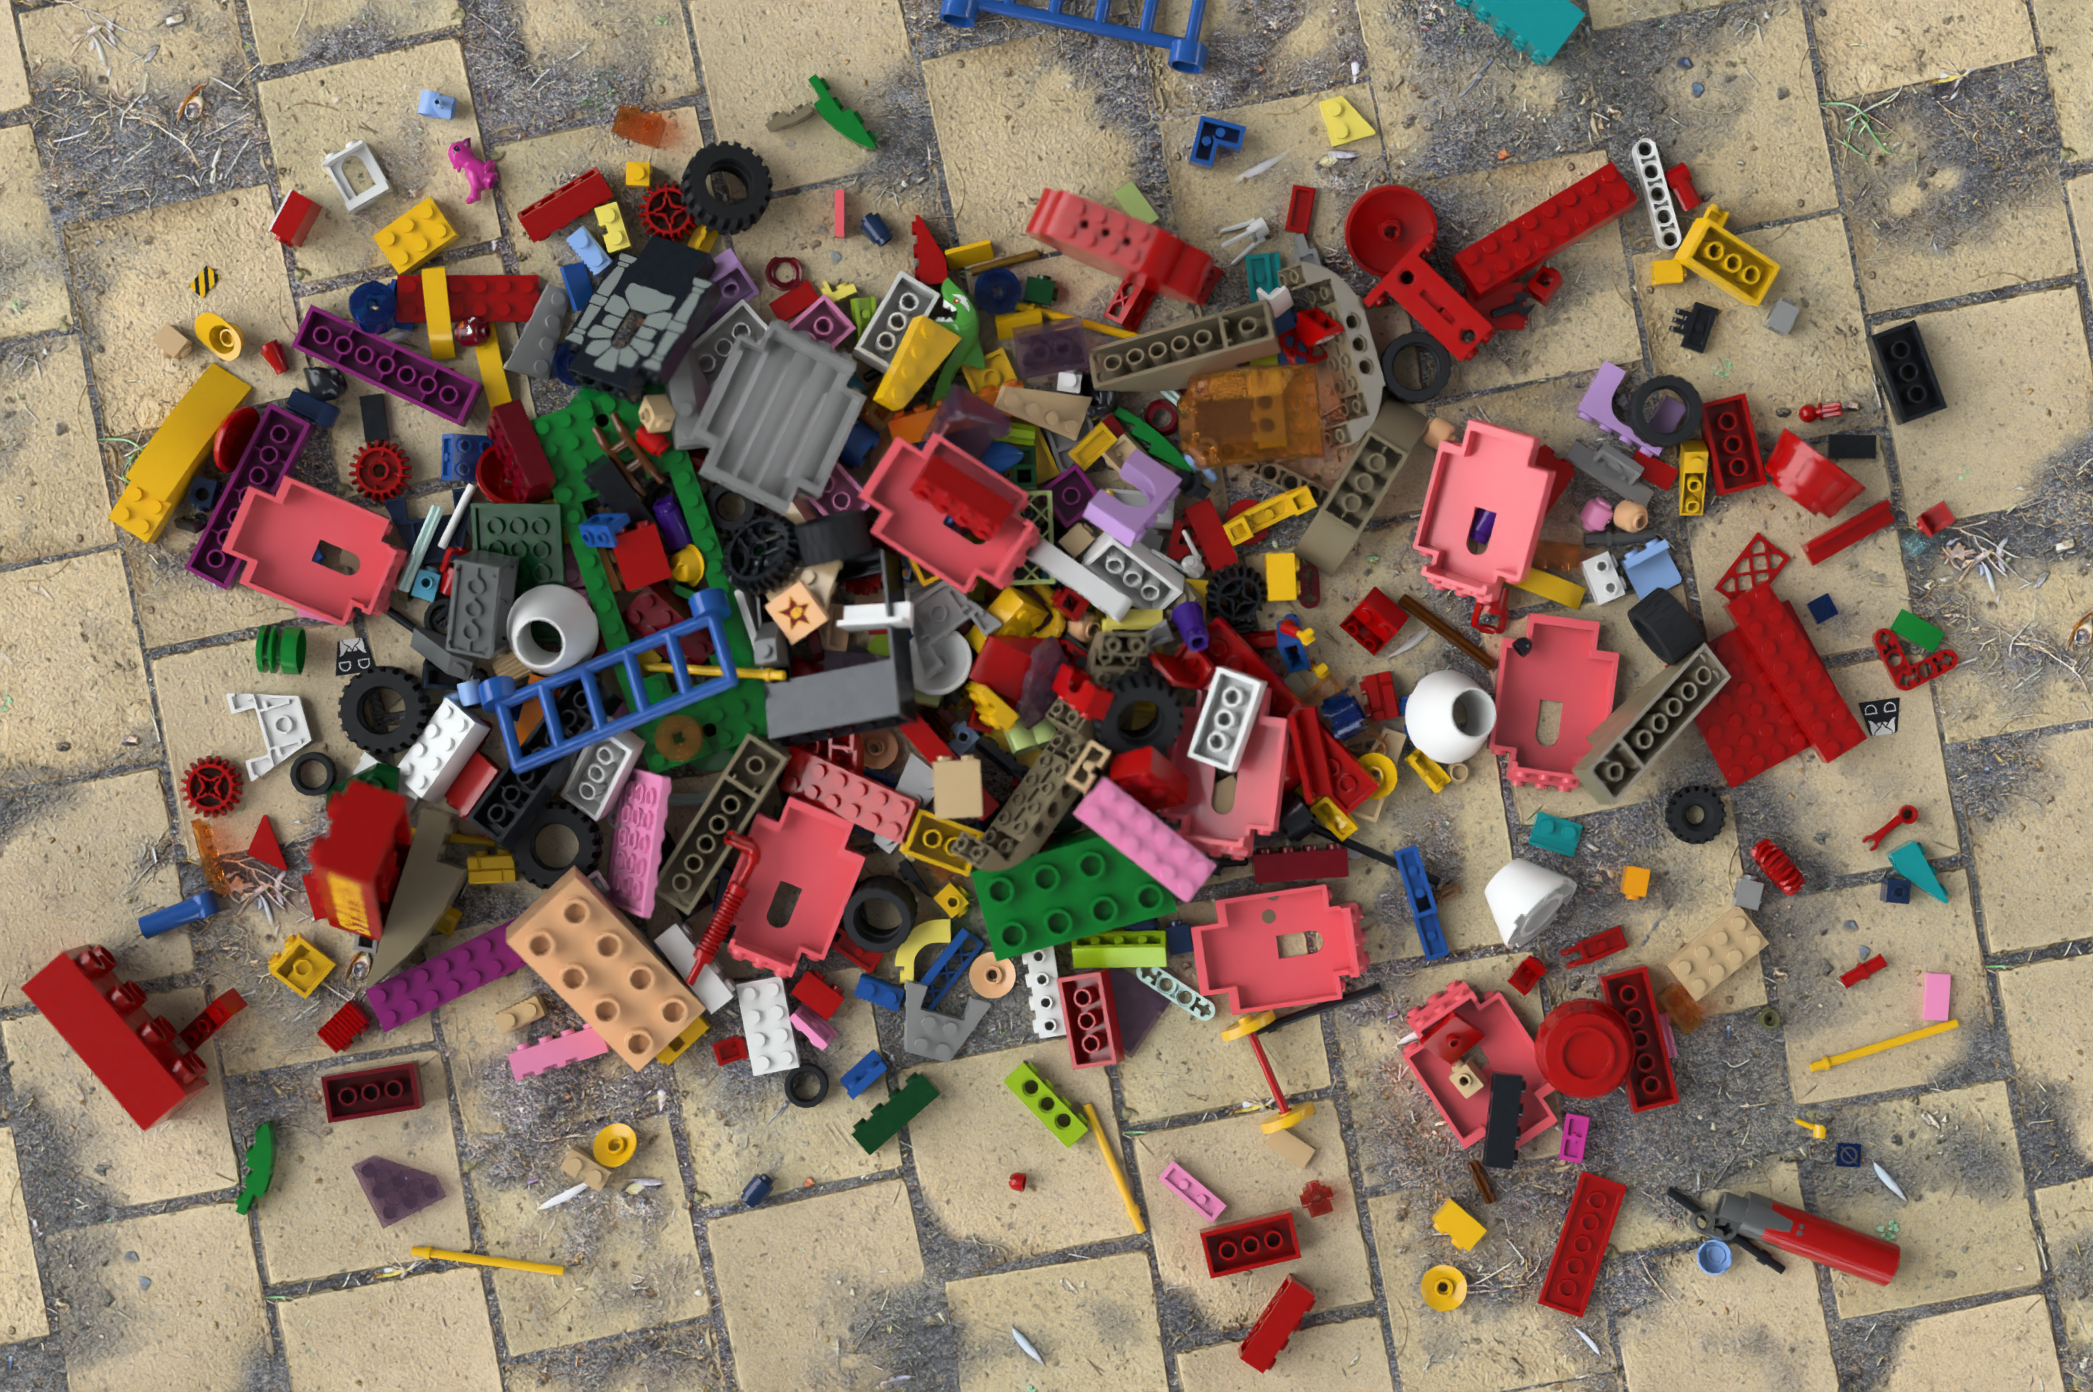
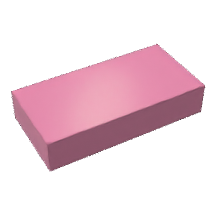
(1936, 996)

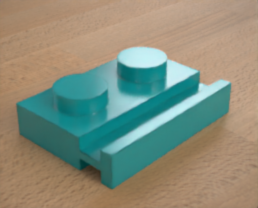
(1262, 273)
(1555, 834)

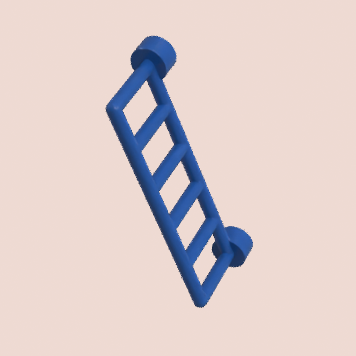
(1185, 53)
(500, 692)

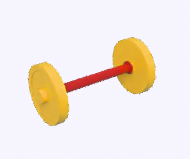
(1287, 1116)

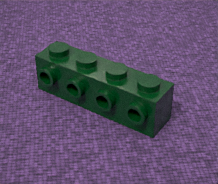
(896, 1112)

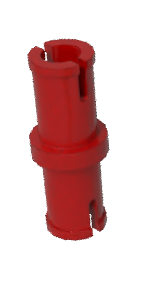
(1863, 971)

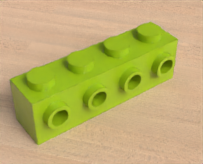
(1121, 950)

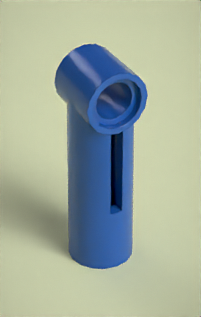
(179, 914)

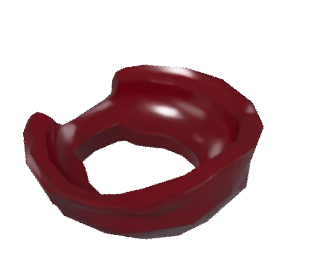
(772, 266)
(1159, 404)

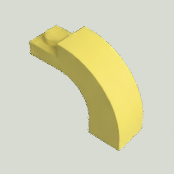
(927, 932)

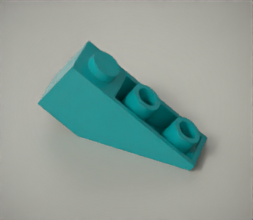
(1911, 865)

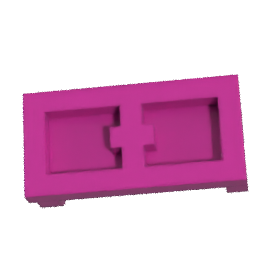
(1574, 1137)

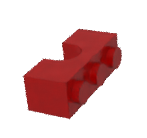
(1082, 695)

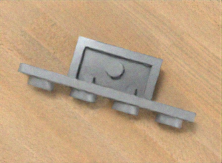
(1612, 470)

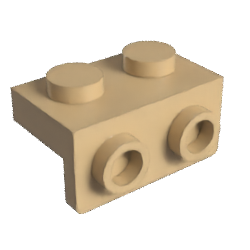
(1120, 451)

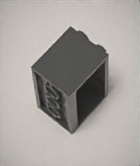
(481, 603)

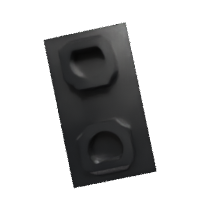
(1192, 485)

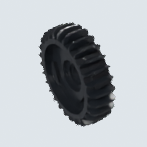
(770, 567)

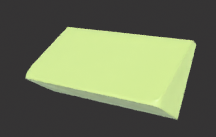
(1135, 204)

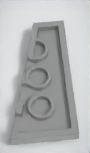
(917, 783)

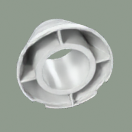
(564, 610)
(1431, 720)
(1526, 900)

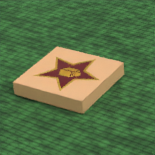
(797, 611)

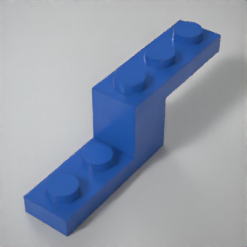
(1421, 902)

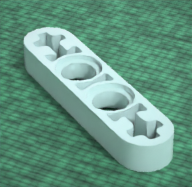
(1177, 988)

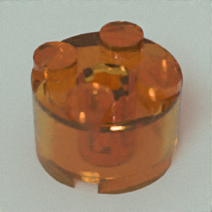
(692, 732)

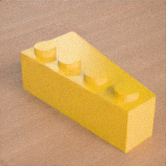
(914, 362)

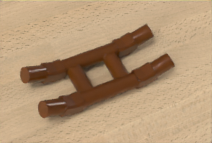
(641, 460)

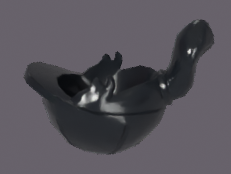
(1102, 401)

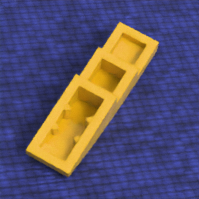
(1331, 815)

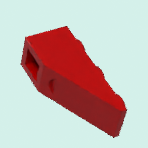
(932, 262)
(213, 1019)

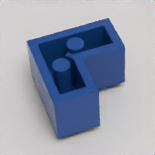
(1213, 135)

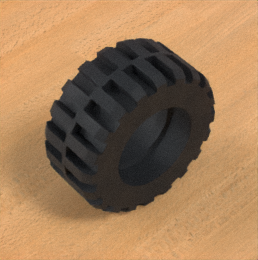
(739, 163)
(1137, 687)
(354, 701)
(587, 835)

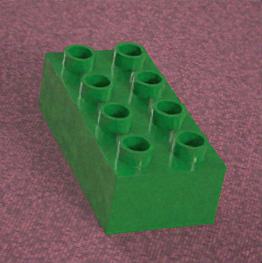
(1065, 894)

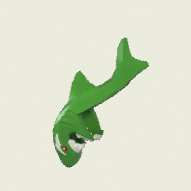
(965, 325)

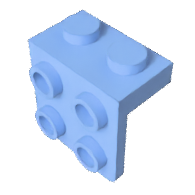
(1650, 568)

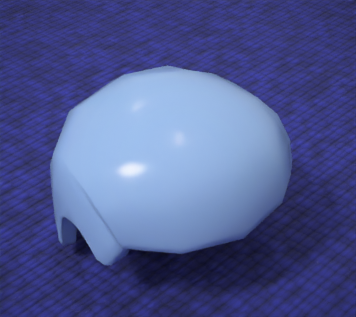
(1714, 1257)

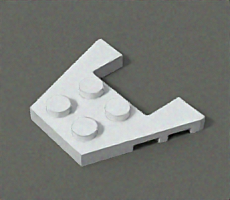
(282, 726)

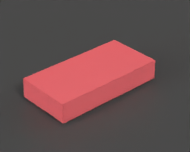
(840, 214)

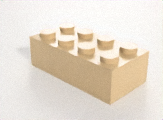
(1716, 953)

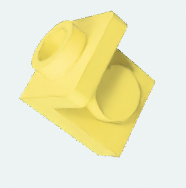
(842, 293)

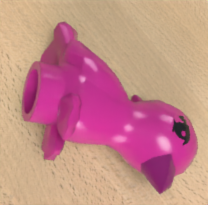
(478, 173)

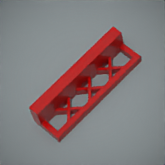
(1133, 306)
(1848, 532)
(1310, 752)

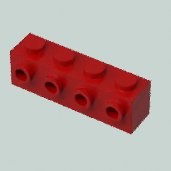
(565, 204)

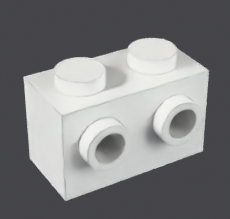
(1603, 578)

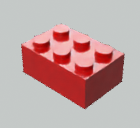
(1149, 779)

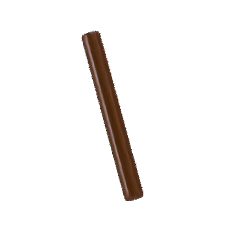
(1446, 632)

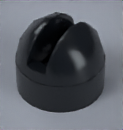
(1522, 646)

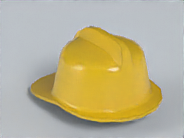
(220, 336)
(688, 565)

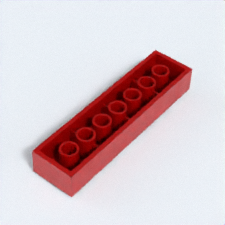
(1544, 231)
(1794, 671)

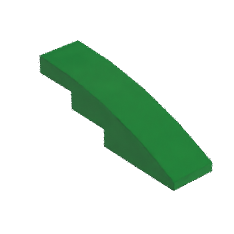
(1160, 447)

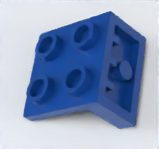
(461, 456)

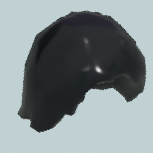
(325, 383)

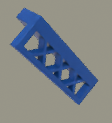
(943, 959)

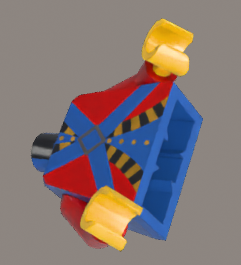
(1294, 646)

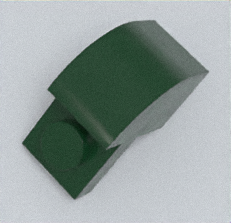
(1025, 471)

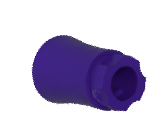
(672, 523)
(1482, 525)
(1190, 622)

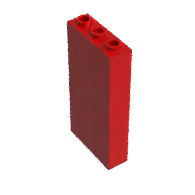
(933, 746)

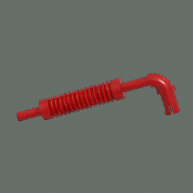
(728, 906)

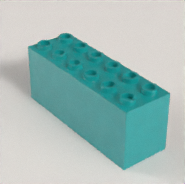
(1531, 25)

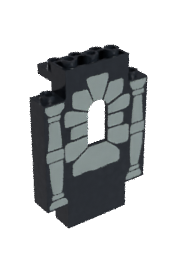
(674, 293)

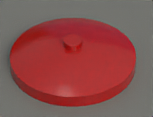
(1386, 227)

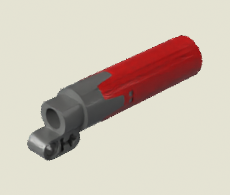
(1801, 1235)

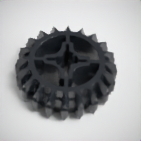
(1242, 604)

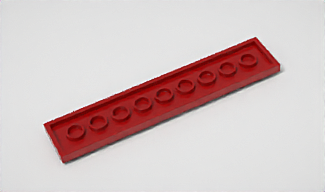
(1350, 778)

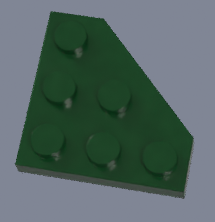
(377, 775)

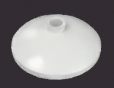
(957, 660)

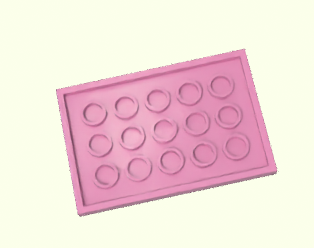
(638, 842)

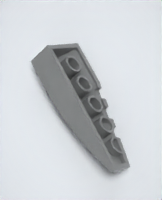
(688, 395)

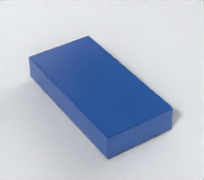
(577, 285)

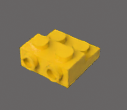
(991, 708)
(300, 964)

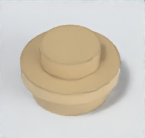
(1458, 772)

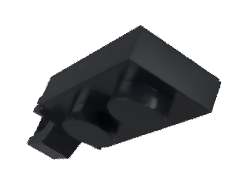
(1002, 759)

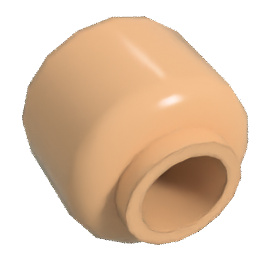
(1437, 430)
(1630, 516)
(1085, 628)

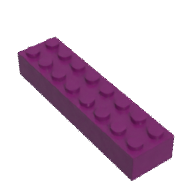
(387, 366)
(267, 458)
(444, 978)

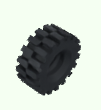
(1712, 809)

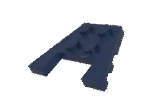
(411, 529)

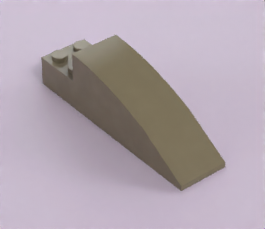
(1175, 353)
(1648, 724)
(728, 807)
(423, 893)

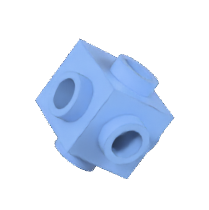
(957, 744)

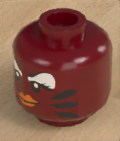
(472, 331)

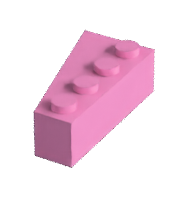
(556, 1051)

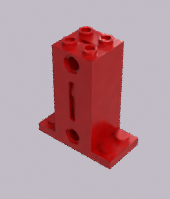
(1433, 302)

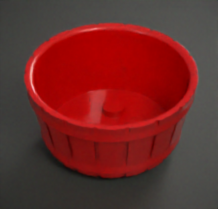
(1810, 476)
(1585, 1048)

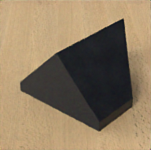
(437, 679)

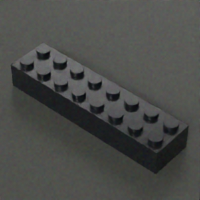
(518, 798)

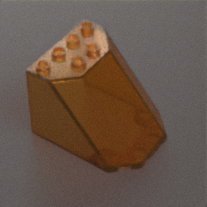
(1252, 416)

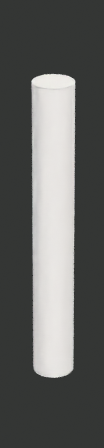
(457, 515)

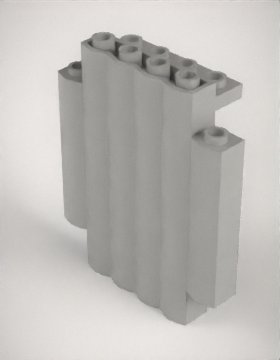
(778, 416)

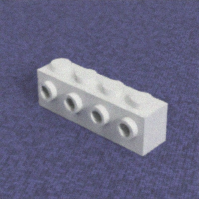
(1045, 992)

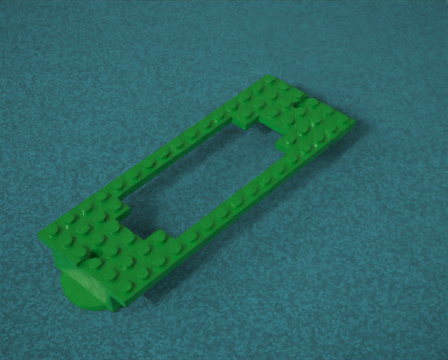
(571, 448)

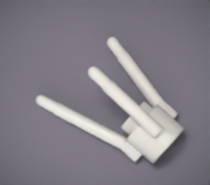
(1254, 229)
(1190, 565)

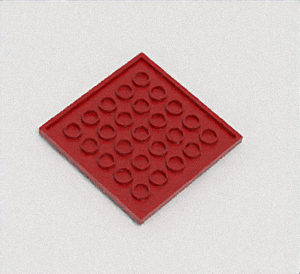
(1746, 719)

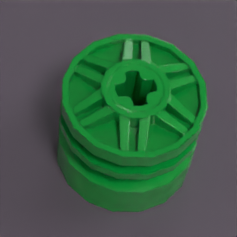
(276, 648)

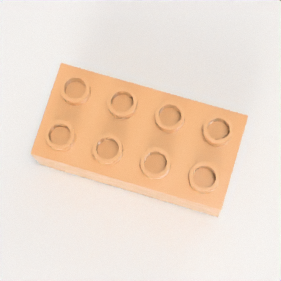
(604, 968)

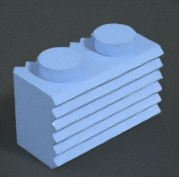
(590, 251)

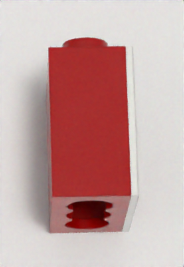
(294, 219)

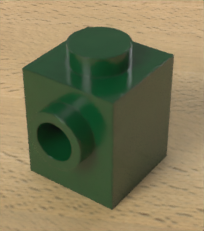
(1040, 290)

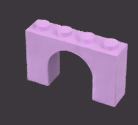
(1597, 407)
(1129, 522)

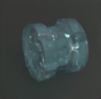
(1915, 544)

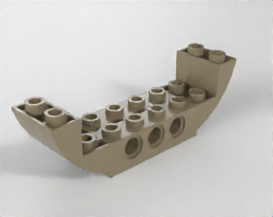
(1350, 354)
(1361, 486)
(1111, 655)
(1036, 802)

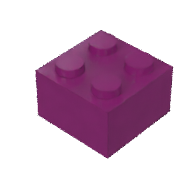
(1070, 495)

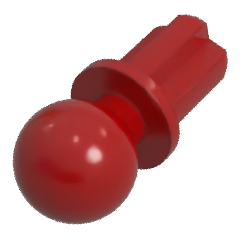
(1809, 413)

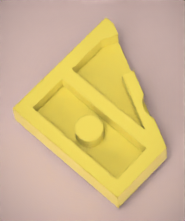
(1343, 122)

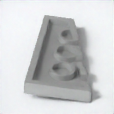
(540, 335)

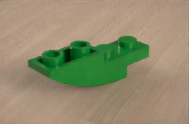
(846, 122)
(262, 1159)

